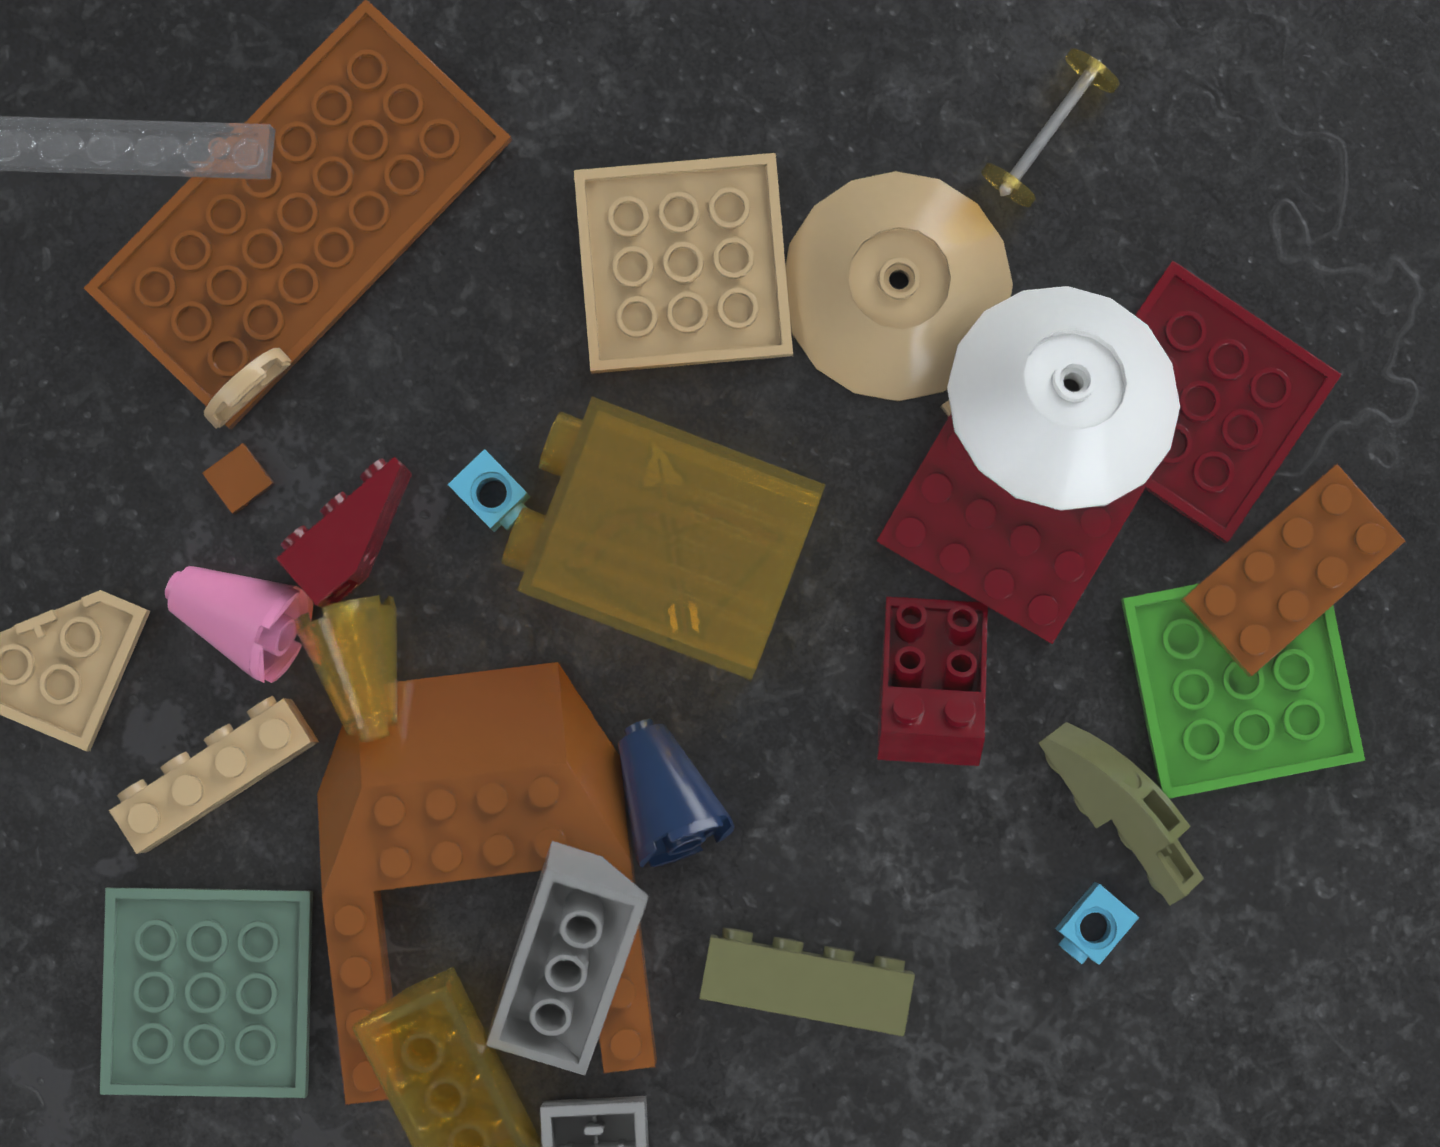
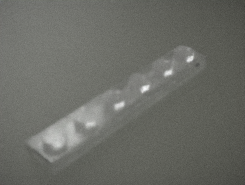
(136, 147)

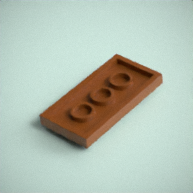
(1293, 570)

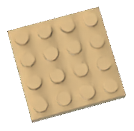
(683, 263)

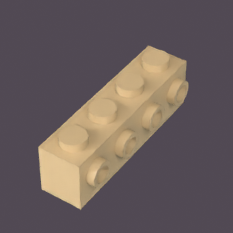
(214, 775)

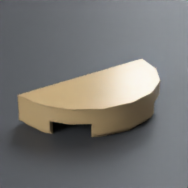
(245, 386)

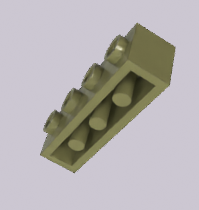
(806, 983)

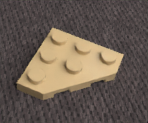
(68, 665)

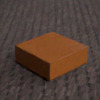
(238, 478)

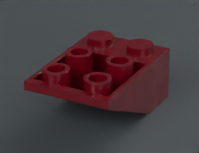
(345, 543)
(933, 681)

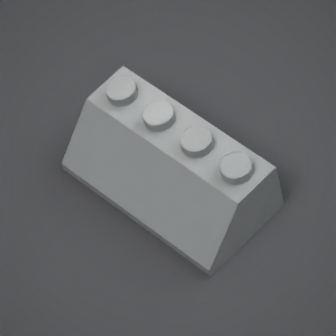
(567, 960)

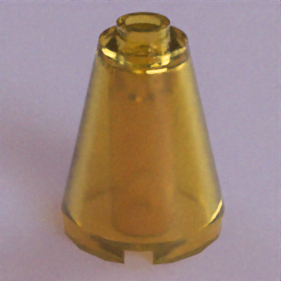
(356, 662)

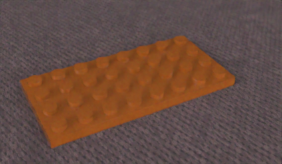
(360, 168)

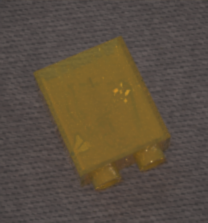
(664, 536)

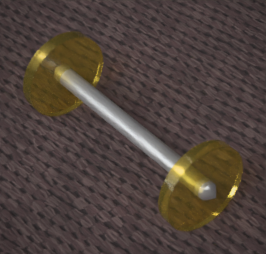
(1090, 72)

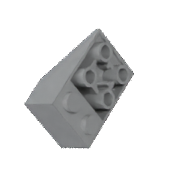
(595, 1122)

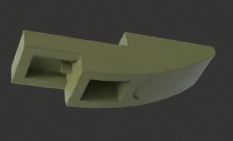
(1115, 789)

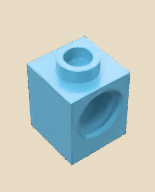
(475, 476)
(1118, 922)

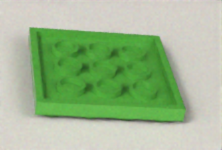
(1228, 729)

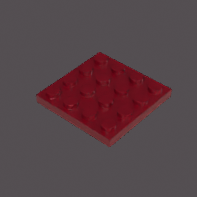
(1239, 396)
(997, 547)

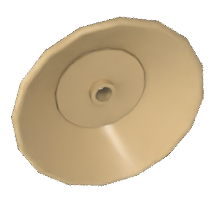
(841, 295)

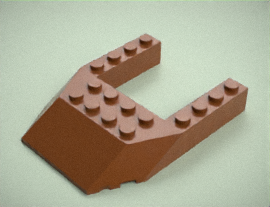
(460, 792)

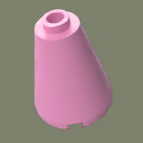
(241, 617)

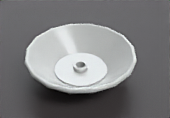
(1036, 433)

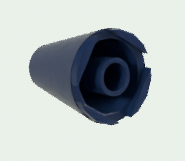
(667, 797)

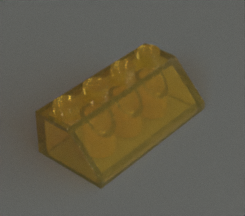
(440, 1071)

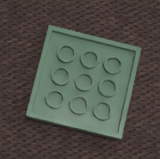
(206, 992)

